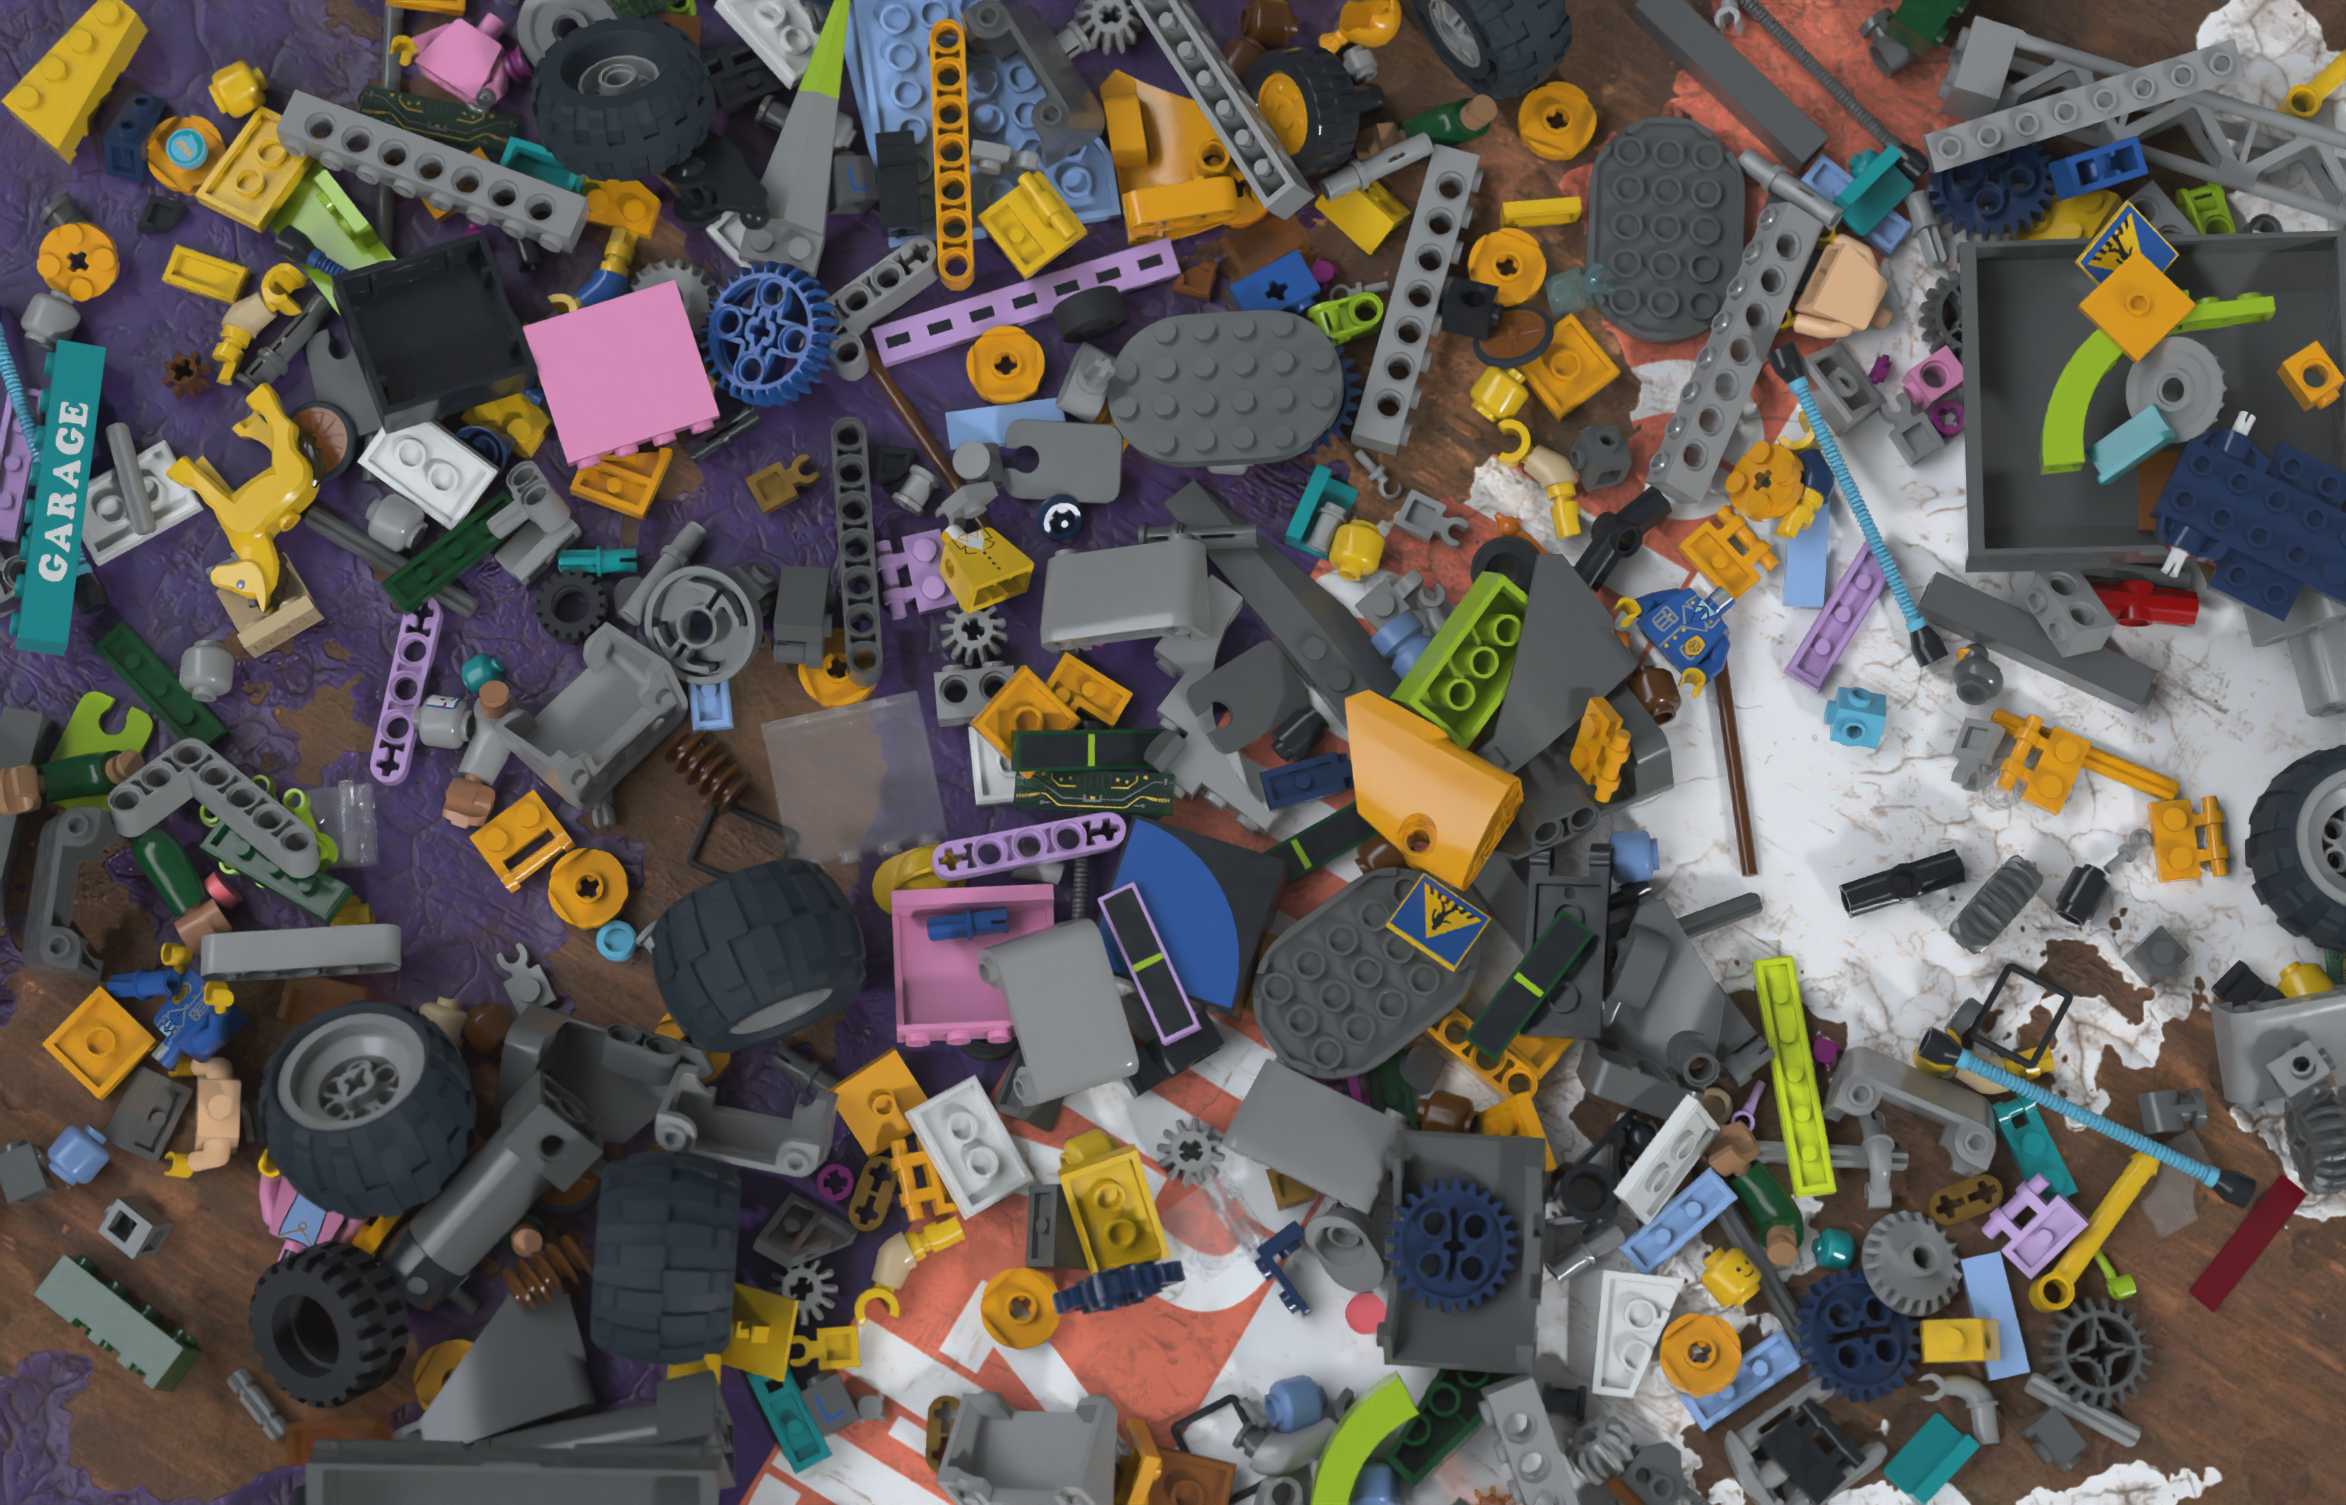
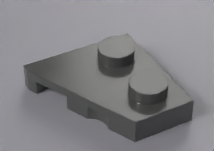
(802, 1233)

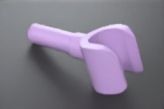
(1750, 1106)

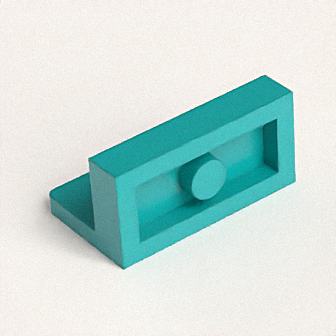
(1874, 193)
(2131, 444)
(1318, 492)
(1929, 1459)

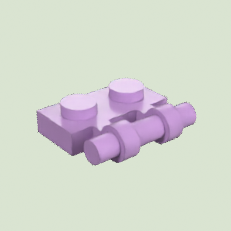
(923, 559)
(2044, 1234)

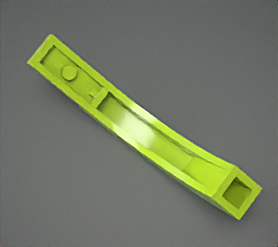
(2065, 416)
(1356, 1435)

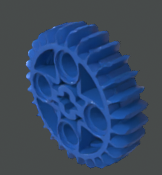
(784, 337)

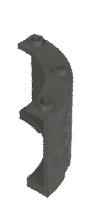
(1505, 1329)

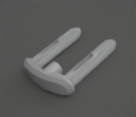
(1761, 1481)

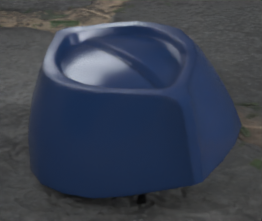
(489, 442)

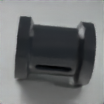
(1564, 1401)

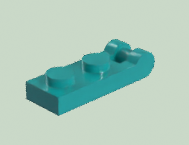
(2032, 1146)
(791, 1421)

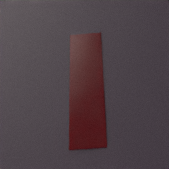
(2247, 1243)

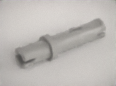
(1361, 173)
(1777, 180)
(672, 558)

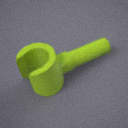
(2118, 1287)

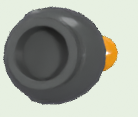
(1976, 675)

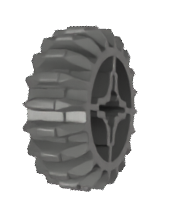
(1948, 292)
(1996, 904)
(2318, 1144)
(2094, 1334)

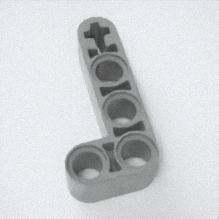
(879, 300)

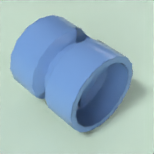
(1402, 641)

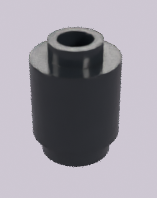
(1299, 734)
(2082, 894)

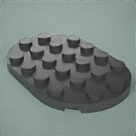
(1667, 225)
(1225, 388)
(1347, 989)

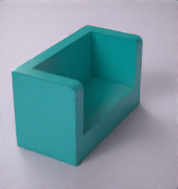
(538, 163)

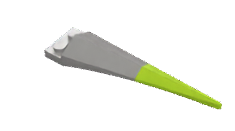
(802, 160)

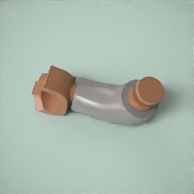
(471, 799)

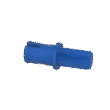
(967, 924)
(145, 984)

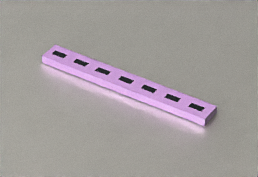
(1022, 302)

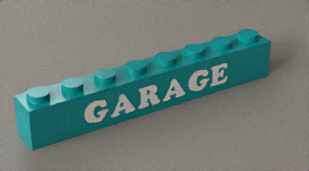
(59, 498)

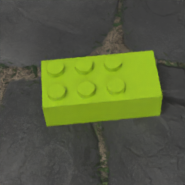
(1468, 661)

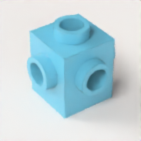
(1856, 717)

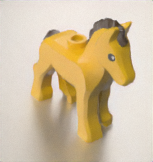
(261, 505)

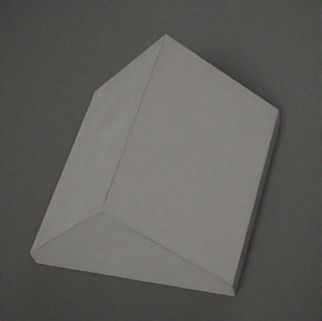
(1841, 388)

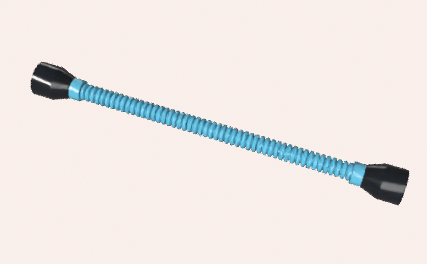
(89, 590)
(1924, 641)
(2228, 1184)

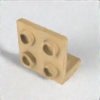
(263, 632)

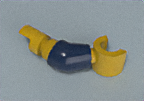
(1817, 482)

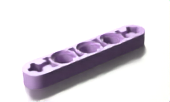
(398, 708)
(1044, 833)

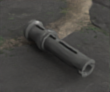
(274, 360)
(1245, 535)

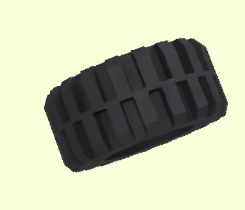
(294, 1338)

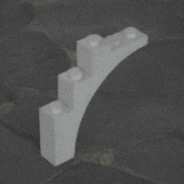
(1200, 763)

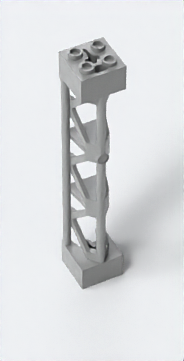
(1985, 55)

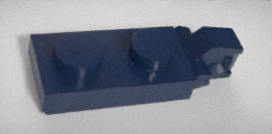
(1307, 781)

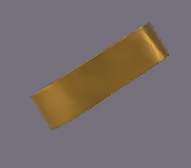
(1961, 1190)
(864, 1191)
(934, 1429)

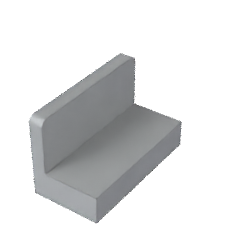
(535, 551)

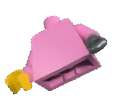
(461, 60)

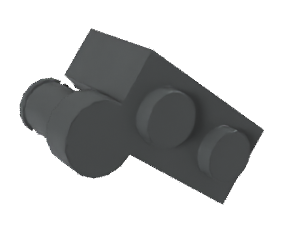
(803, 615)
(1736, 1048)

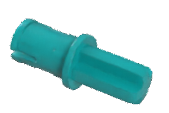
(597, 560)

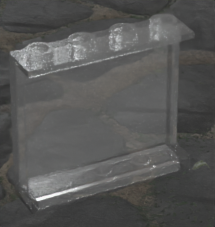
(855, 780)

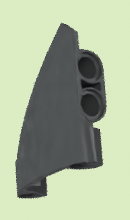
(1559, 663)
(511, 1376)

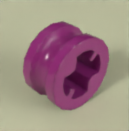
(518, 65)
(1943, 408)
(843, 1173)

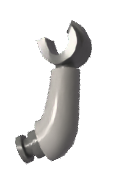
(1287, 1452)

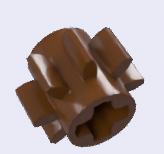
(187, 385)

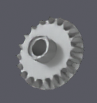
(541, 21)
(693, 285)
(2157, 379)
(1894, 1273)

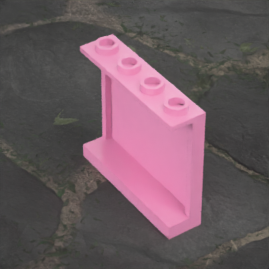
(622, 374)
(939, 981)

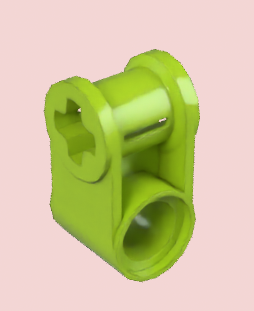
(2206, 209)
(1342, 317)

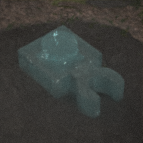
(1573, 289)

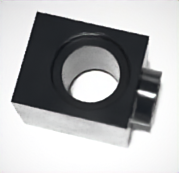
(1471, 308)

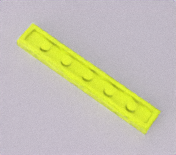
(1794, 1077)

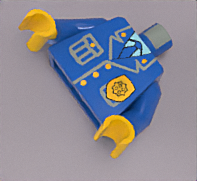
(1684, 630)
(197, 1017)

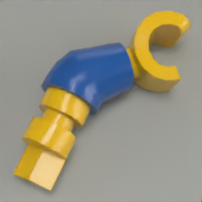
(608, 281)

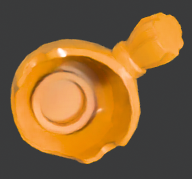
(1365, 24)

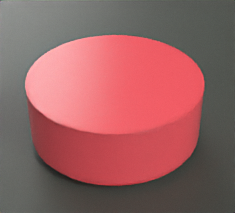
(222, 890)
(1364, 1313)

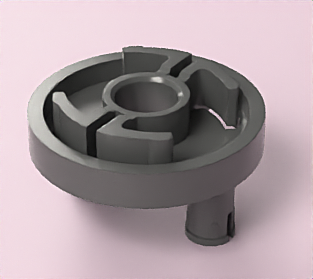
(731, 640)

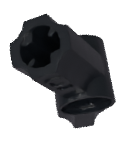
(1620, 536)

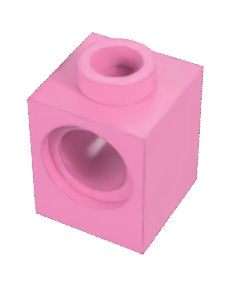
(1942, 365)

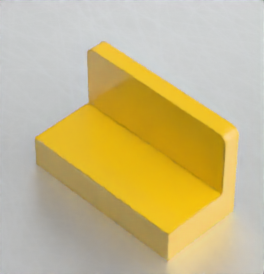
(1365, 215)

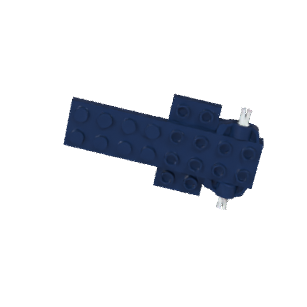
(2255, 520)

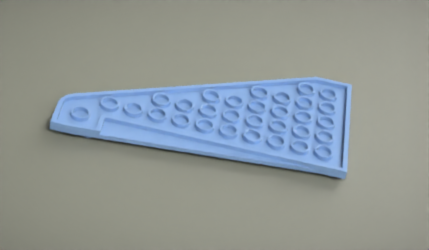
(892, 88)

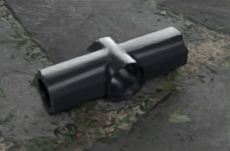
(1879, 892)

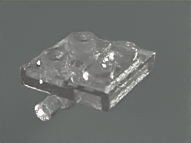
(349, 818)
(1214, 1227)

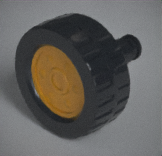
(1311, 104)

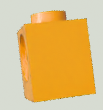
(2311, 359)

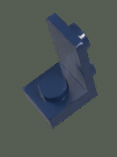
(128, 136)
(1284, 1245)

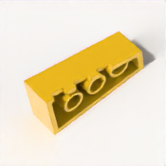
(77, 76)

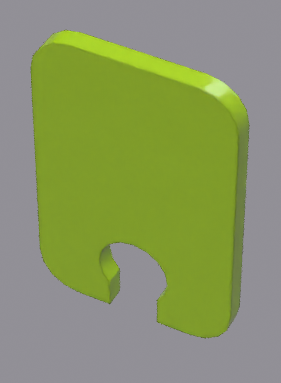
(86, 736)

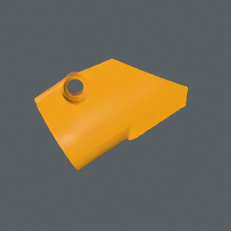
(1160, 165)
(1427, 790)

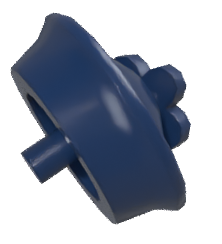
(1059, 517)

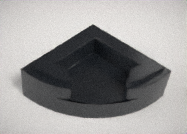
(161, 215)
(892, 464)

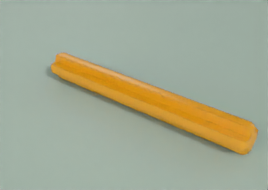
(2104, 762)

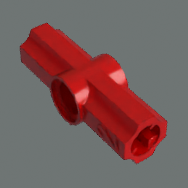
(2141, 605)

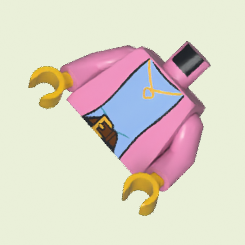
(297, 1218)

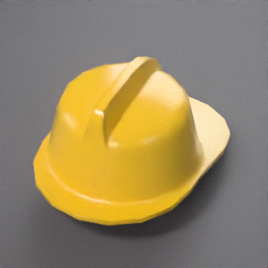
(911, 872)

